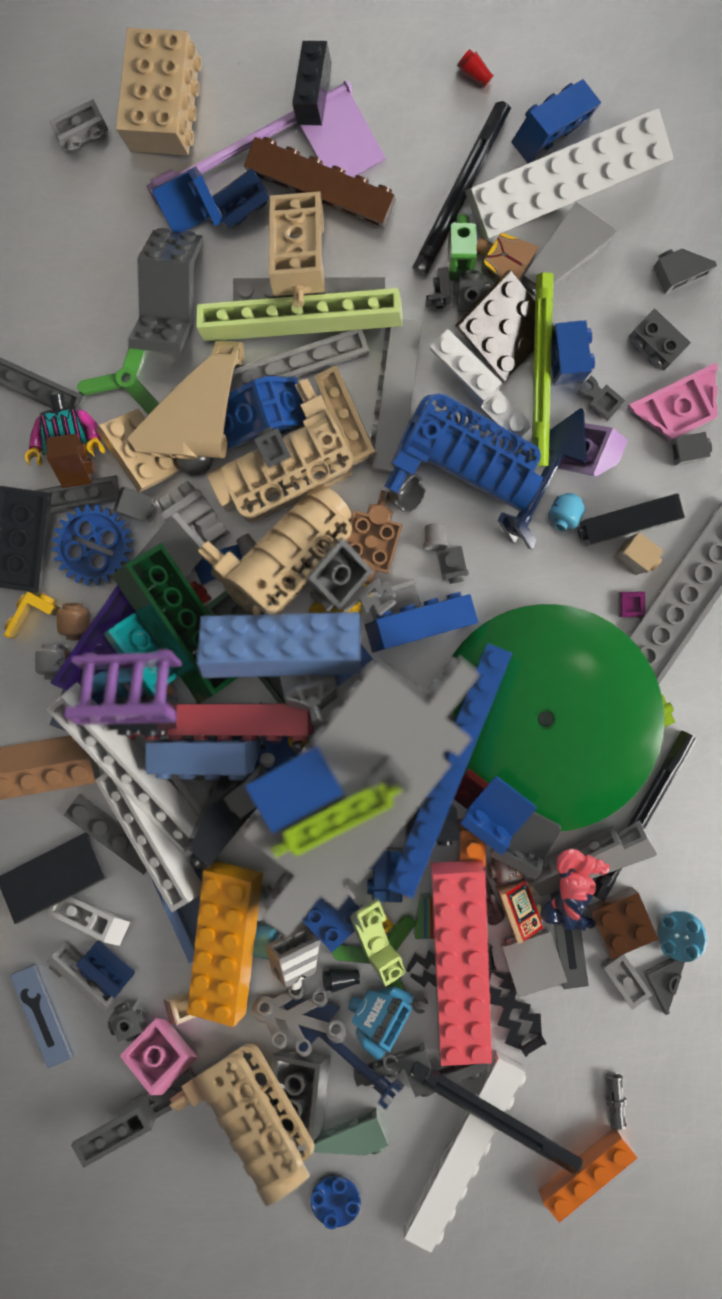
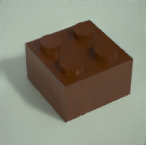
(622, 922)

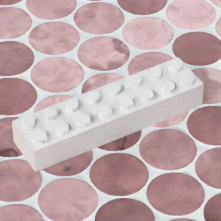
(569, 174)

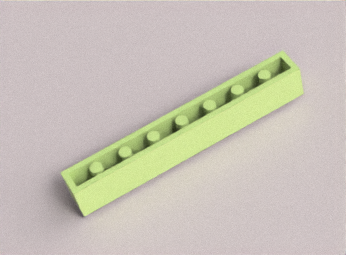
(319, 314)

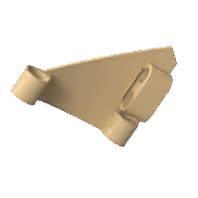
(194, 412)

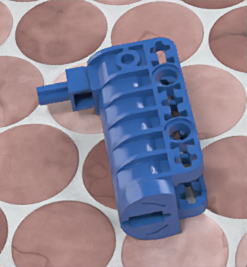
(467, 453)

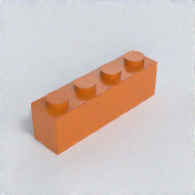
(600, 1165)

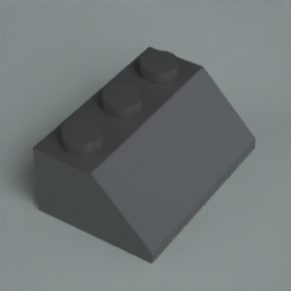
(305, 1086)

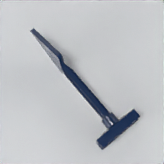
(565, 440)
(326, 1014)

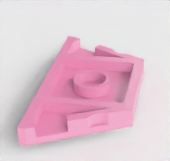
(681, 404)

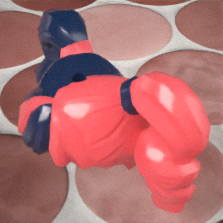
(575, 890)

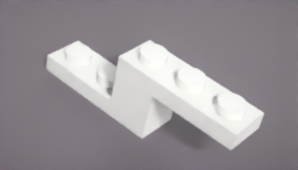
(480, 383)

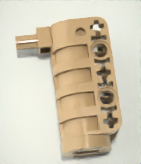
(281, 552)
(253, 1121)

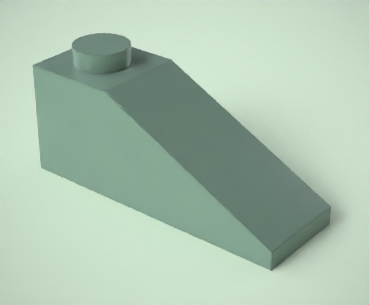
(354, 1137)

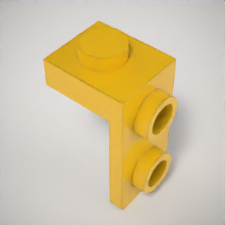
(43, 602)

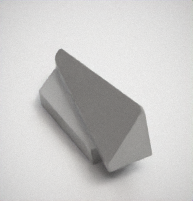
(612, 847)

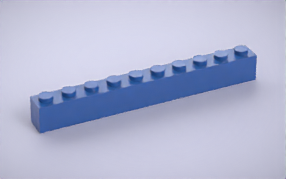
(438, 801)

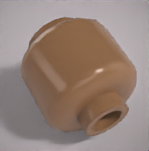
(72, 620)

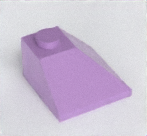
(603, 451)

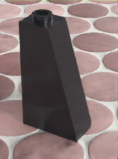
(631, 520)
(214, 825)

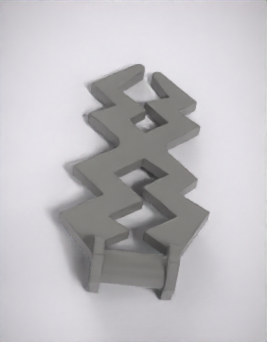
(362, 596)

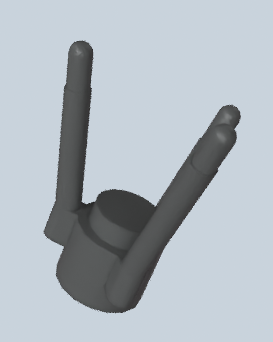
(494, 911)

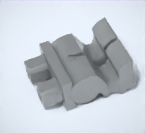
(194, 510)

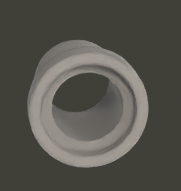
(435, 537)

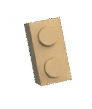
(639, 554)

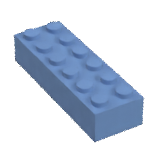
(280, 645)

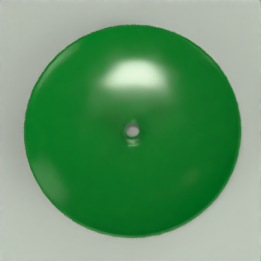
(601, 708)

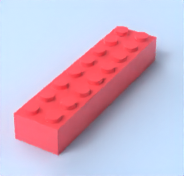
(461, 962)

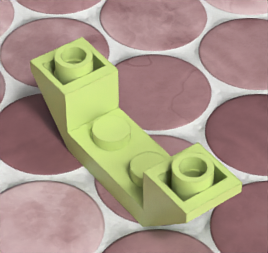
(375, 943)

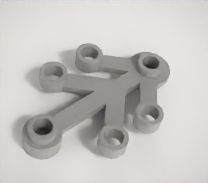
(295, 1018)

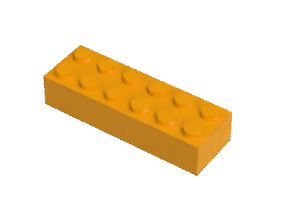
(224, 943)

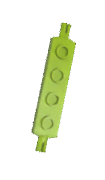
(337, 819)

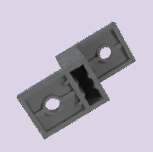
(165, 291)

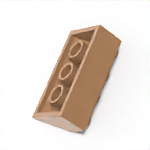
(45, 767)

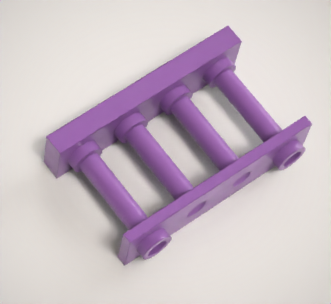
(133, 711)

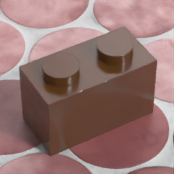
(70, 460)

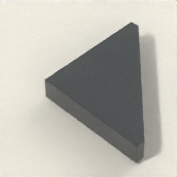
(665, 981)

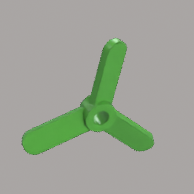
(115, 381)
(395, 939)

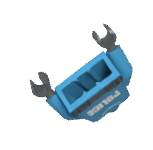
(381, 1019)

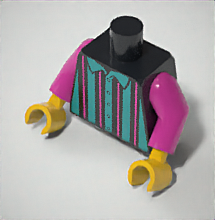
(61, 422)

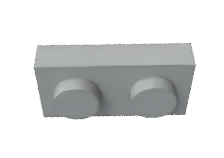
(627, 981)

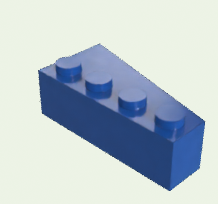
(421, 622)

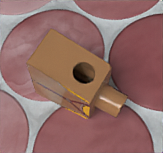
(505, 255)

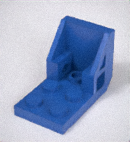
(262, 405)

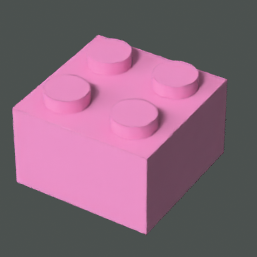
(158, 1056)

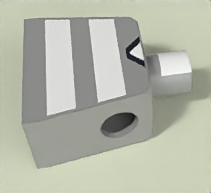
(294, 957)

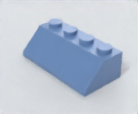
(202, 757)

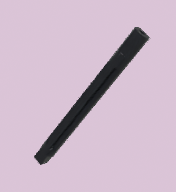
(463, 182)
(651, 800)
(495, 1117)

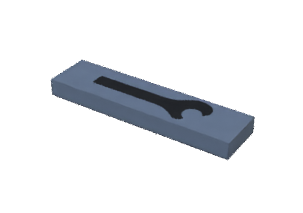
(41, 1016)

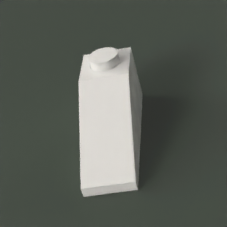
(90, 920)

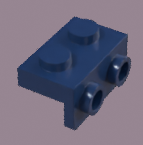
(241, 198)
(105, 969)

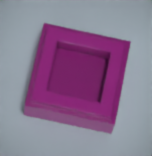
(631, 604)

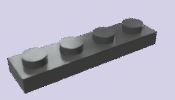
(104, 829)

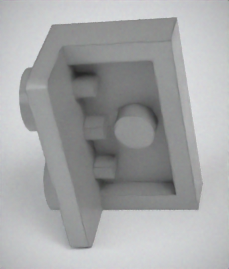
(78, 126)

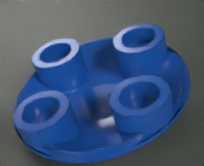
(335, 1201)

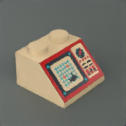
(520, 910)

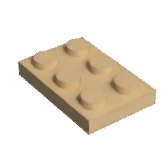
(141, 468)

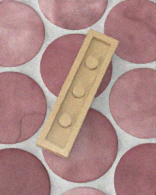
(345, 414)

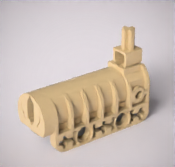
(312, 451)

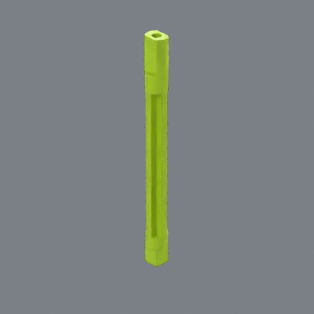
(542, 365)

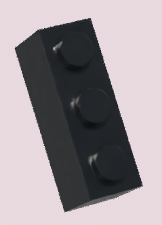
(312, 83)

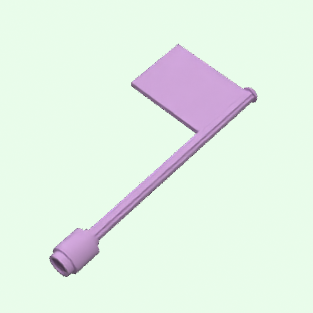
(340, 141)

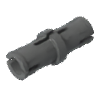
(616, 1101)

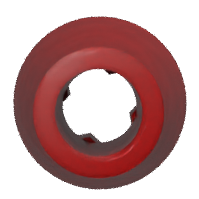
(474, 68)

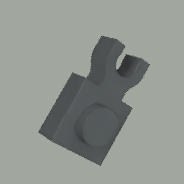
(604, 400)

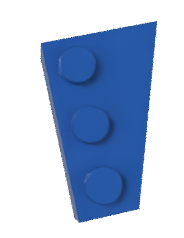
(555, 117)

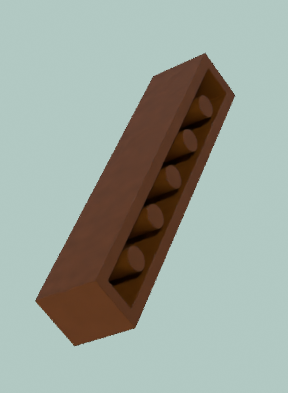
(307, 175)

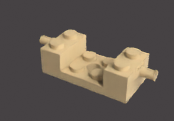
(296, 262)

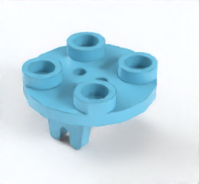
(680, 947)

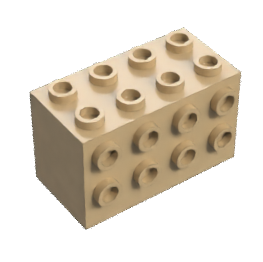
(158, 91)

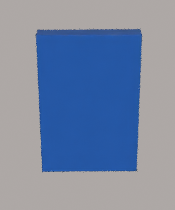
(295, 789)

